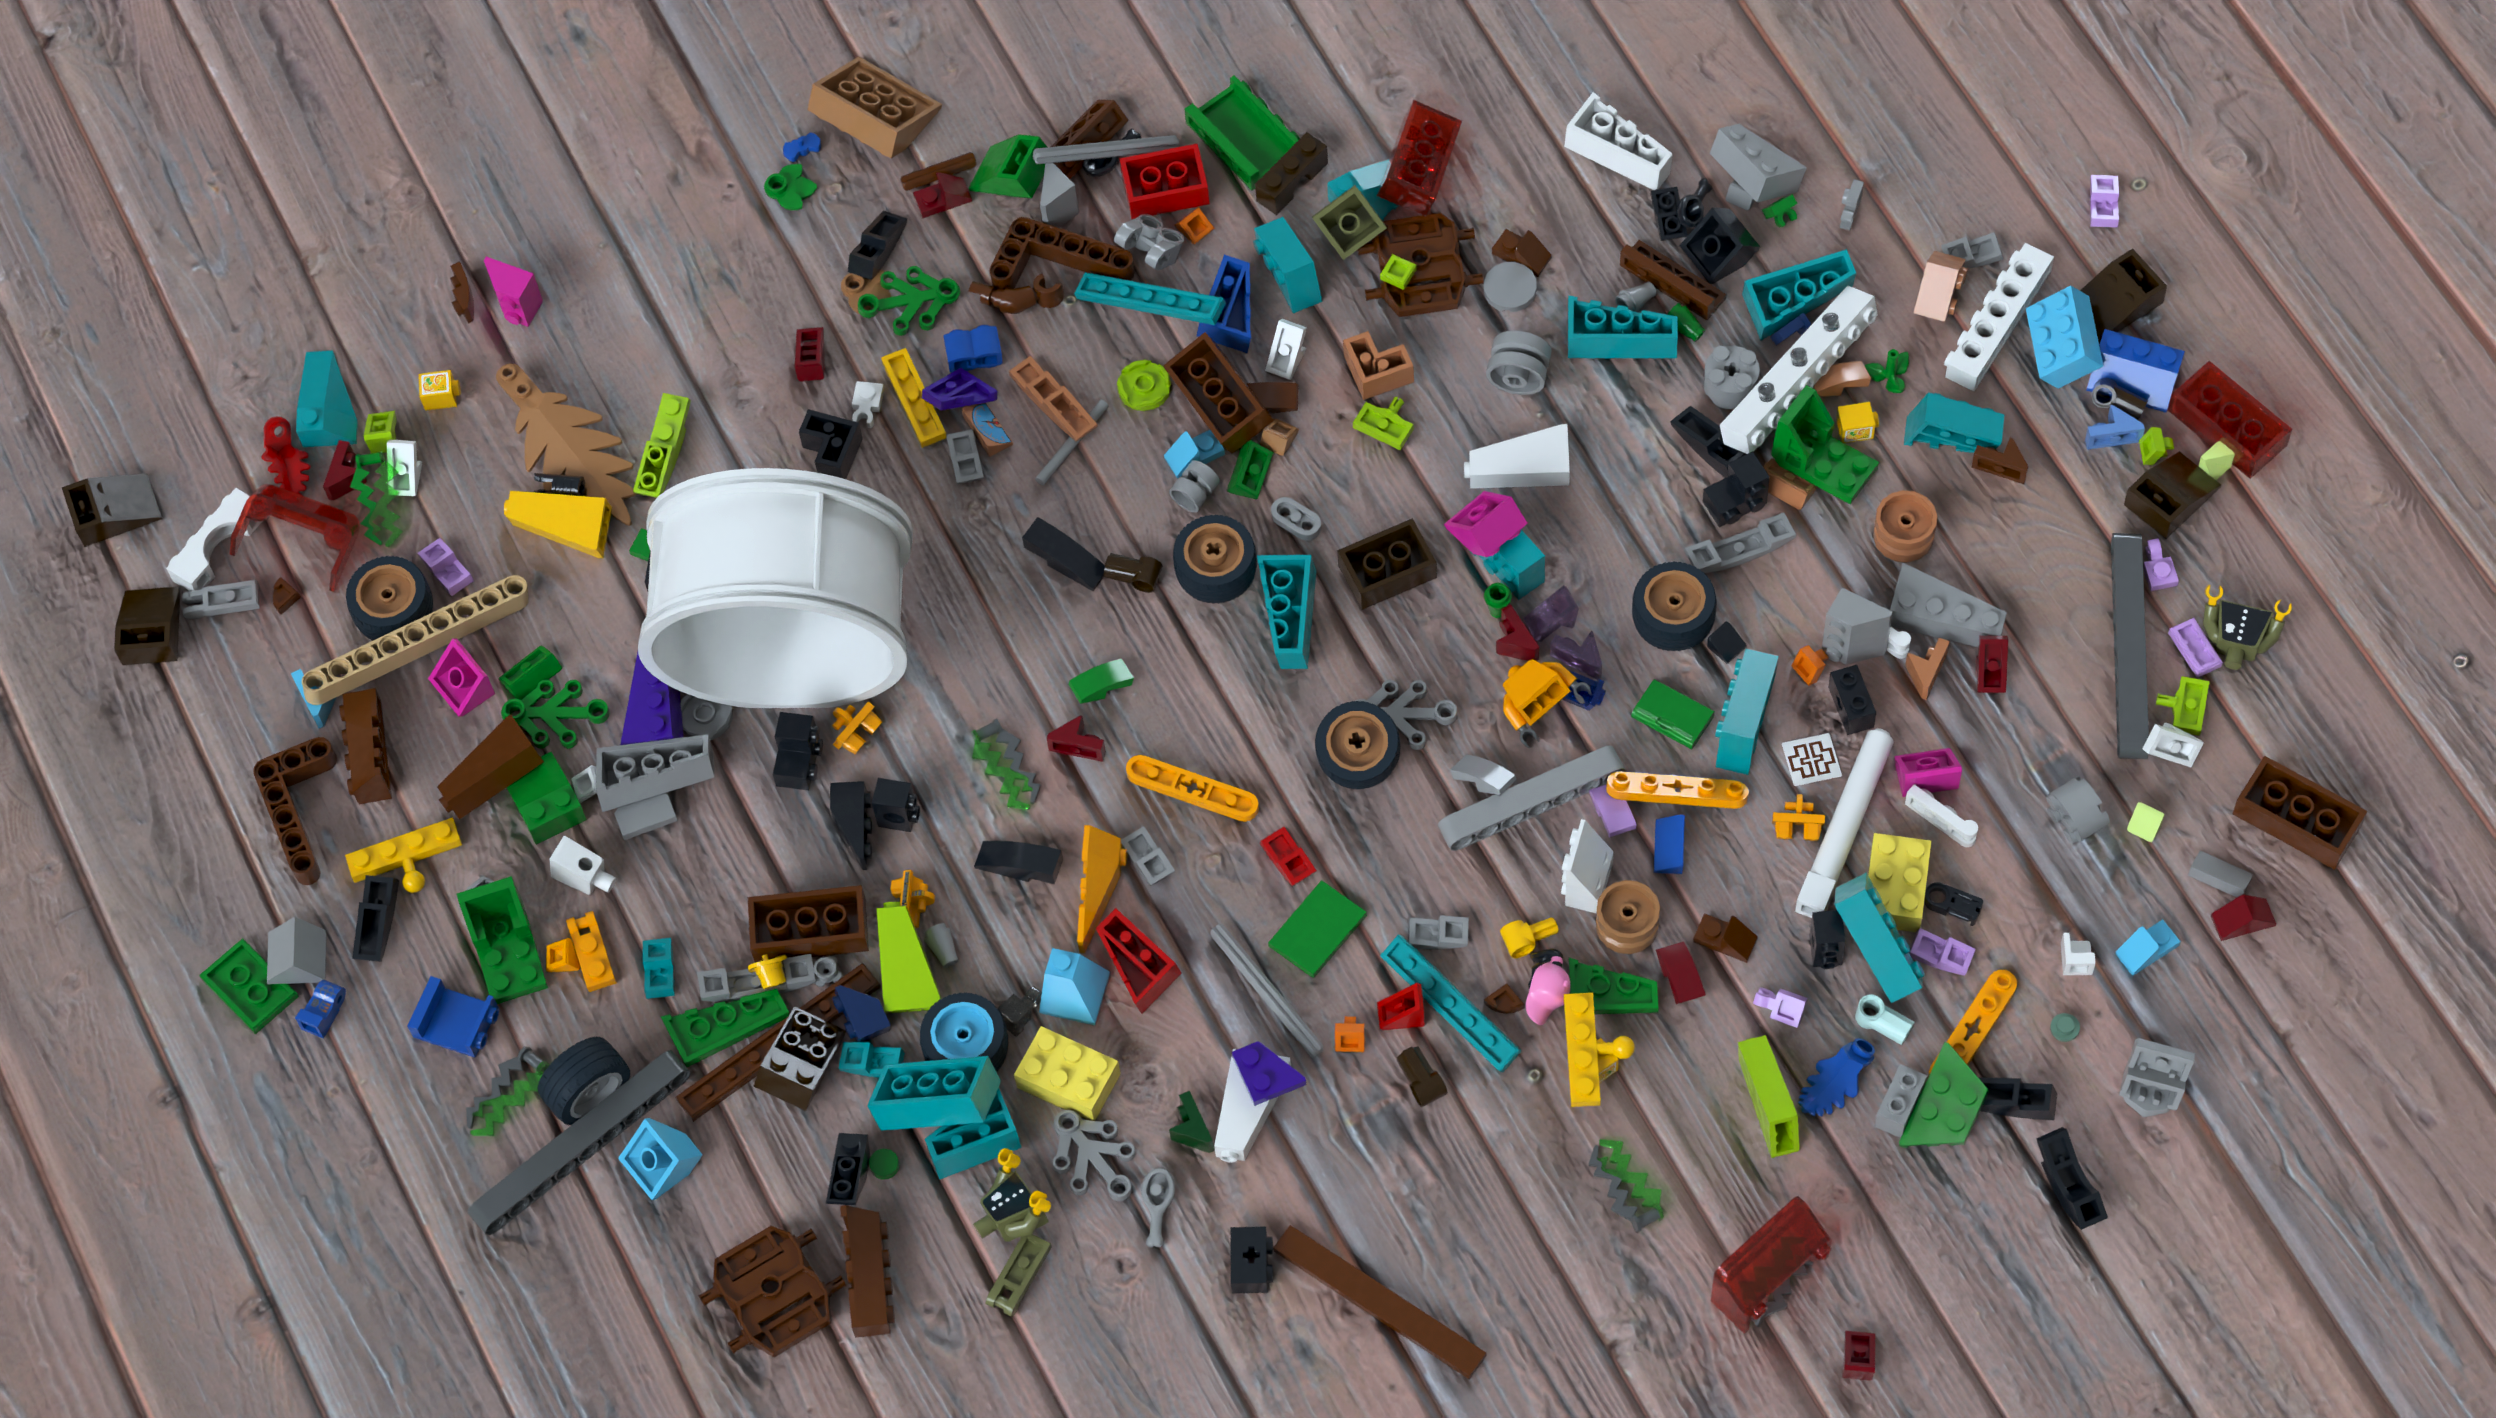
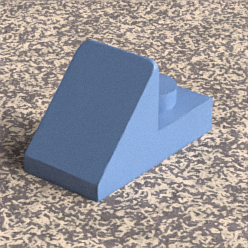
(2120, 431)

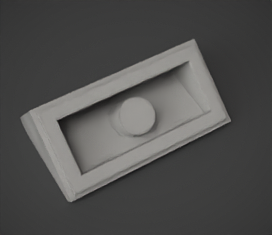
(2220, 874)

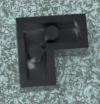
(834, 440)
(1739, 493)
(797, 751)

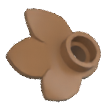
(865, 285)

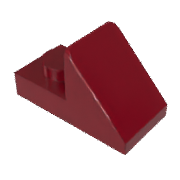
(945, 195)
(341, 472)
(1518, 640)
(1992, 664)
(1070, 741)
(1859, 1355)

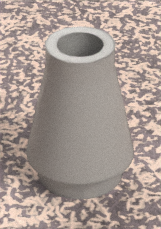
(1636, 297)
(941, 943)

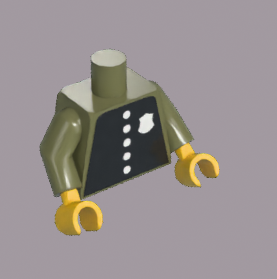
(2241, 629)
(1010, 1203)

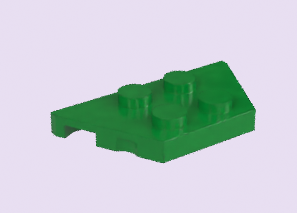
(1946, 1105)

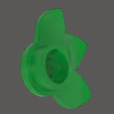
(792, 185)

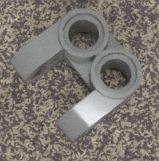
(1149, 235)

